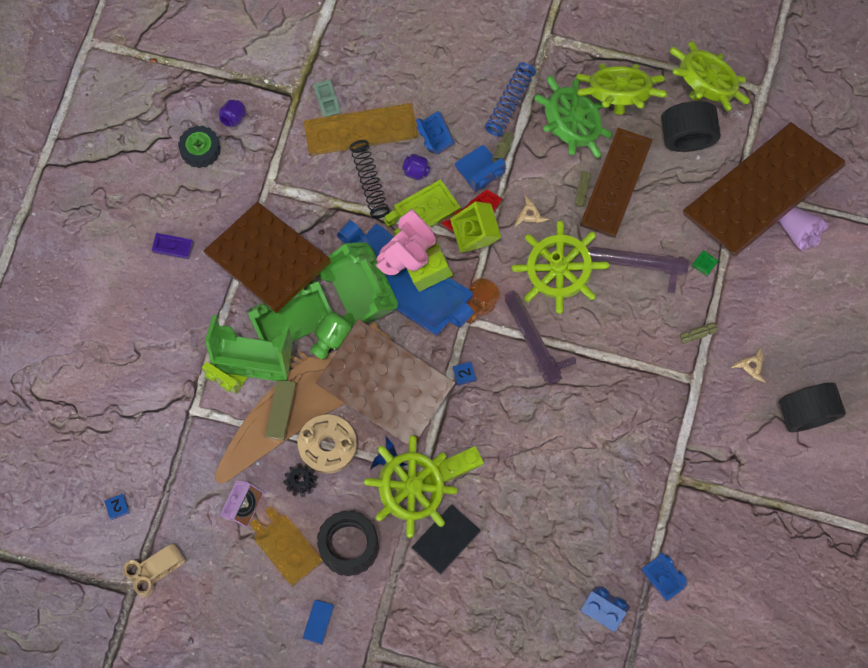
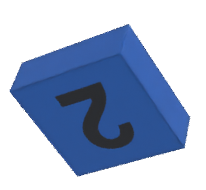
(464, 373)
(116, 506)

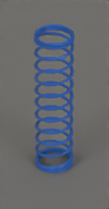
(489, 129)

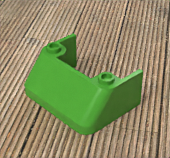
(247, 355)

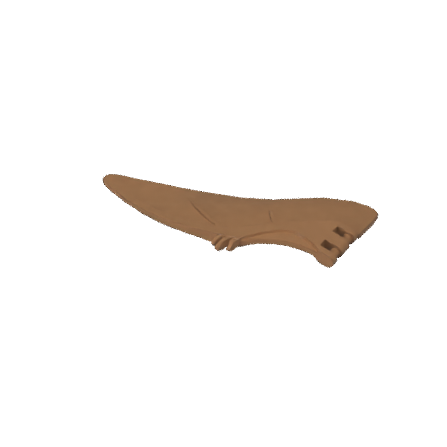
(308, 402)

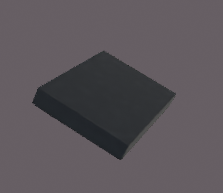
(444, 544)

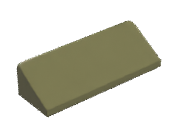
(280, 410)

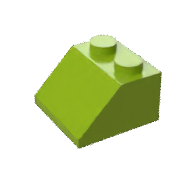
(475, 227)
(434, 271)

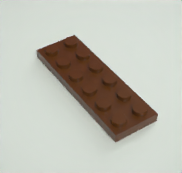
(616, 182)

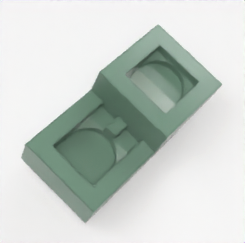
(327, 98)

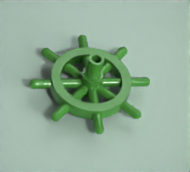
(573, 117)

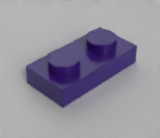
(172, 246)

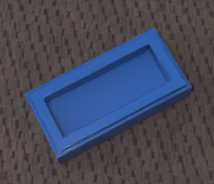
(318, 622)

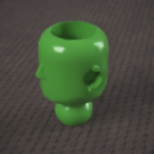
(331, 333)

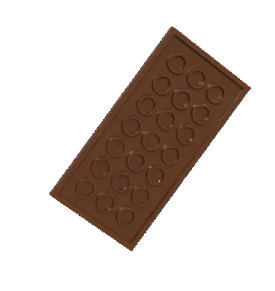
(763, 188)

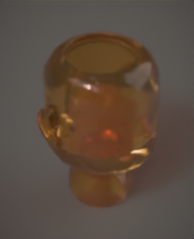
(484, 298)

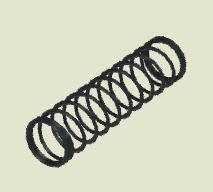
(358, 150)

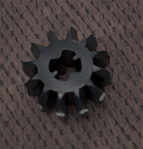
(303, 486)

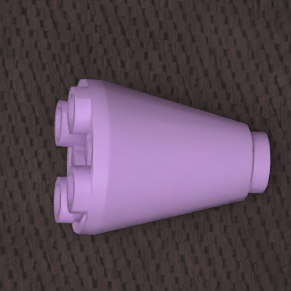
(803, 228)

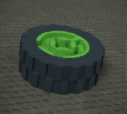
(206, 153)

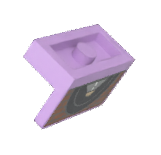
(242, 503)

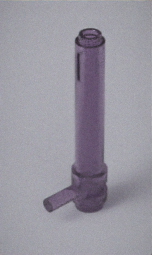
(667, 263)
(545, 362)

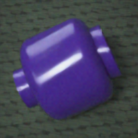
(232, 113)
(415, 167)

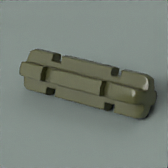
(582, 189)
(698, 333)

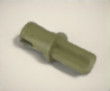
(503, 147)

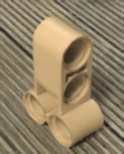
(153, 569)

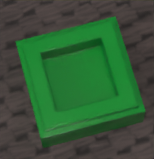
(705, 263)

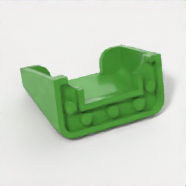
(359, 283)
(299, 314)

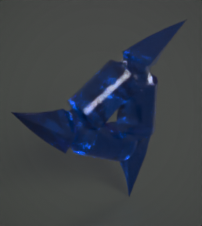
(380, 460)

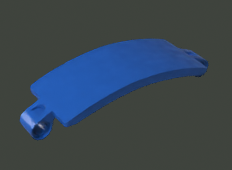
(428, 308)

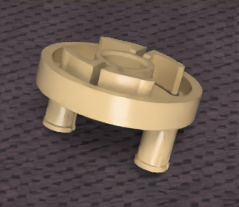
(310, 439)

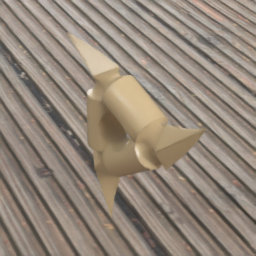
(530, 207)
(757, 360)

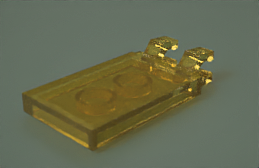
(286, 547)

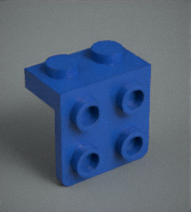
(479, 168)

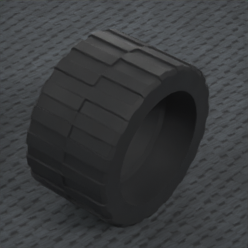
(690, 126)
(812, 407)
(339, 521)

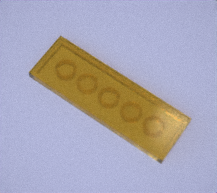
(374, 125)

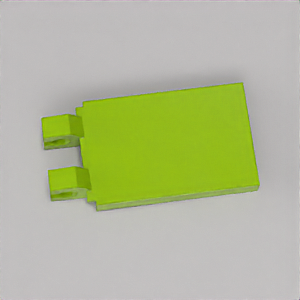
(431, 204)

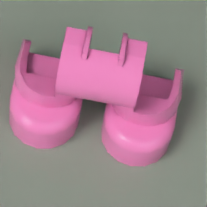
(408, 246)

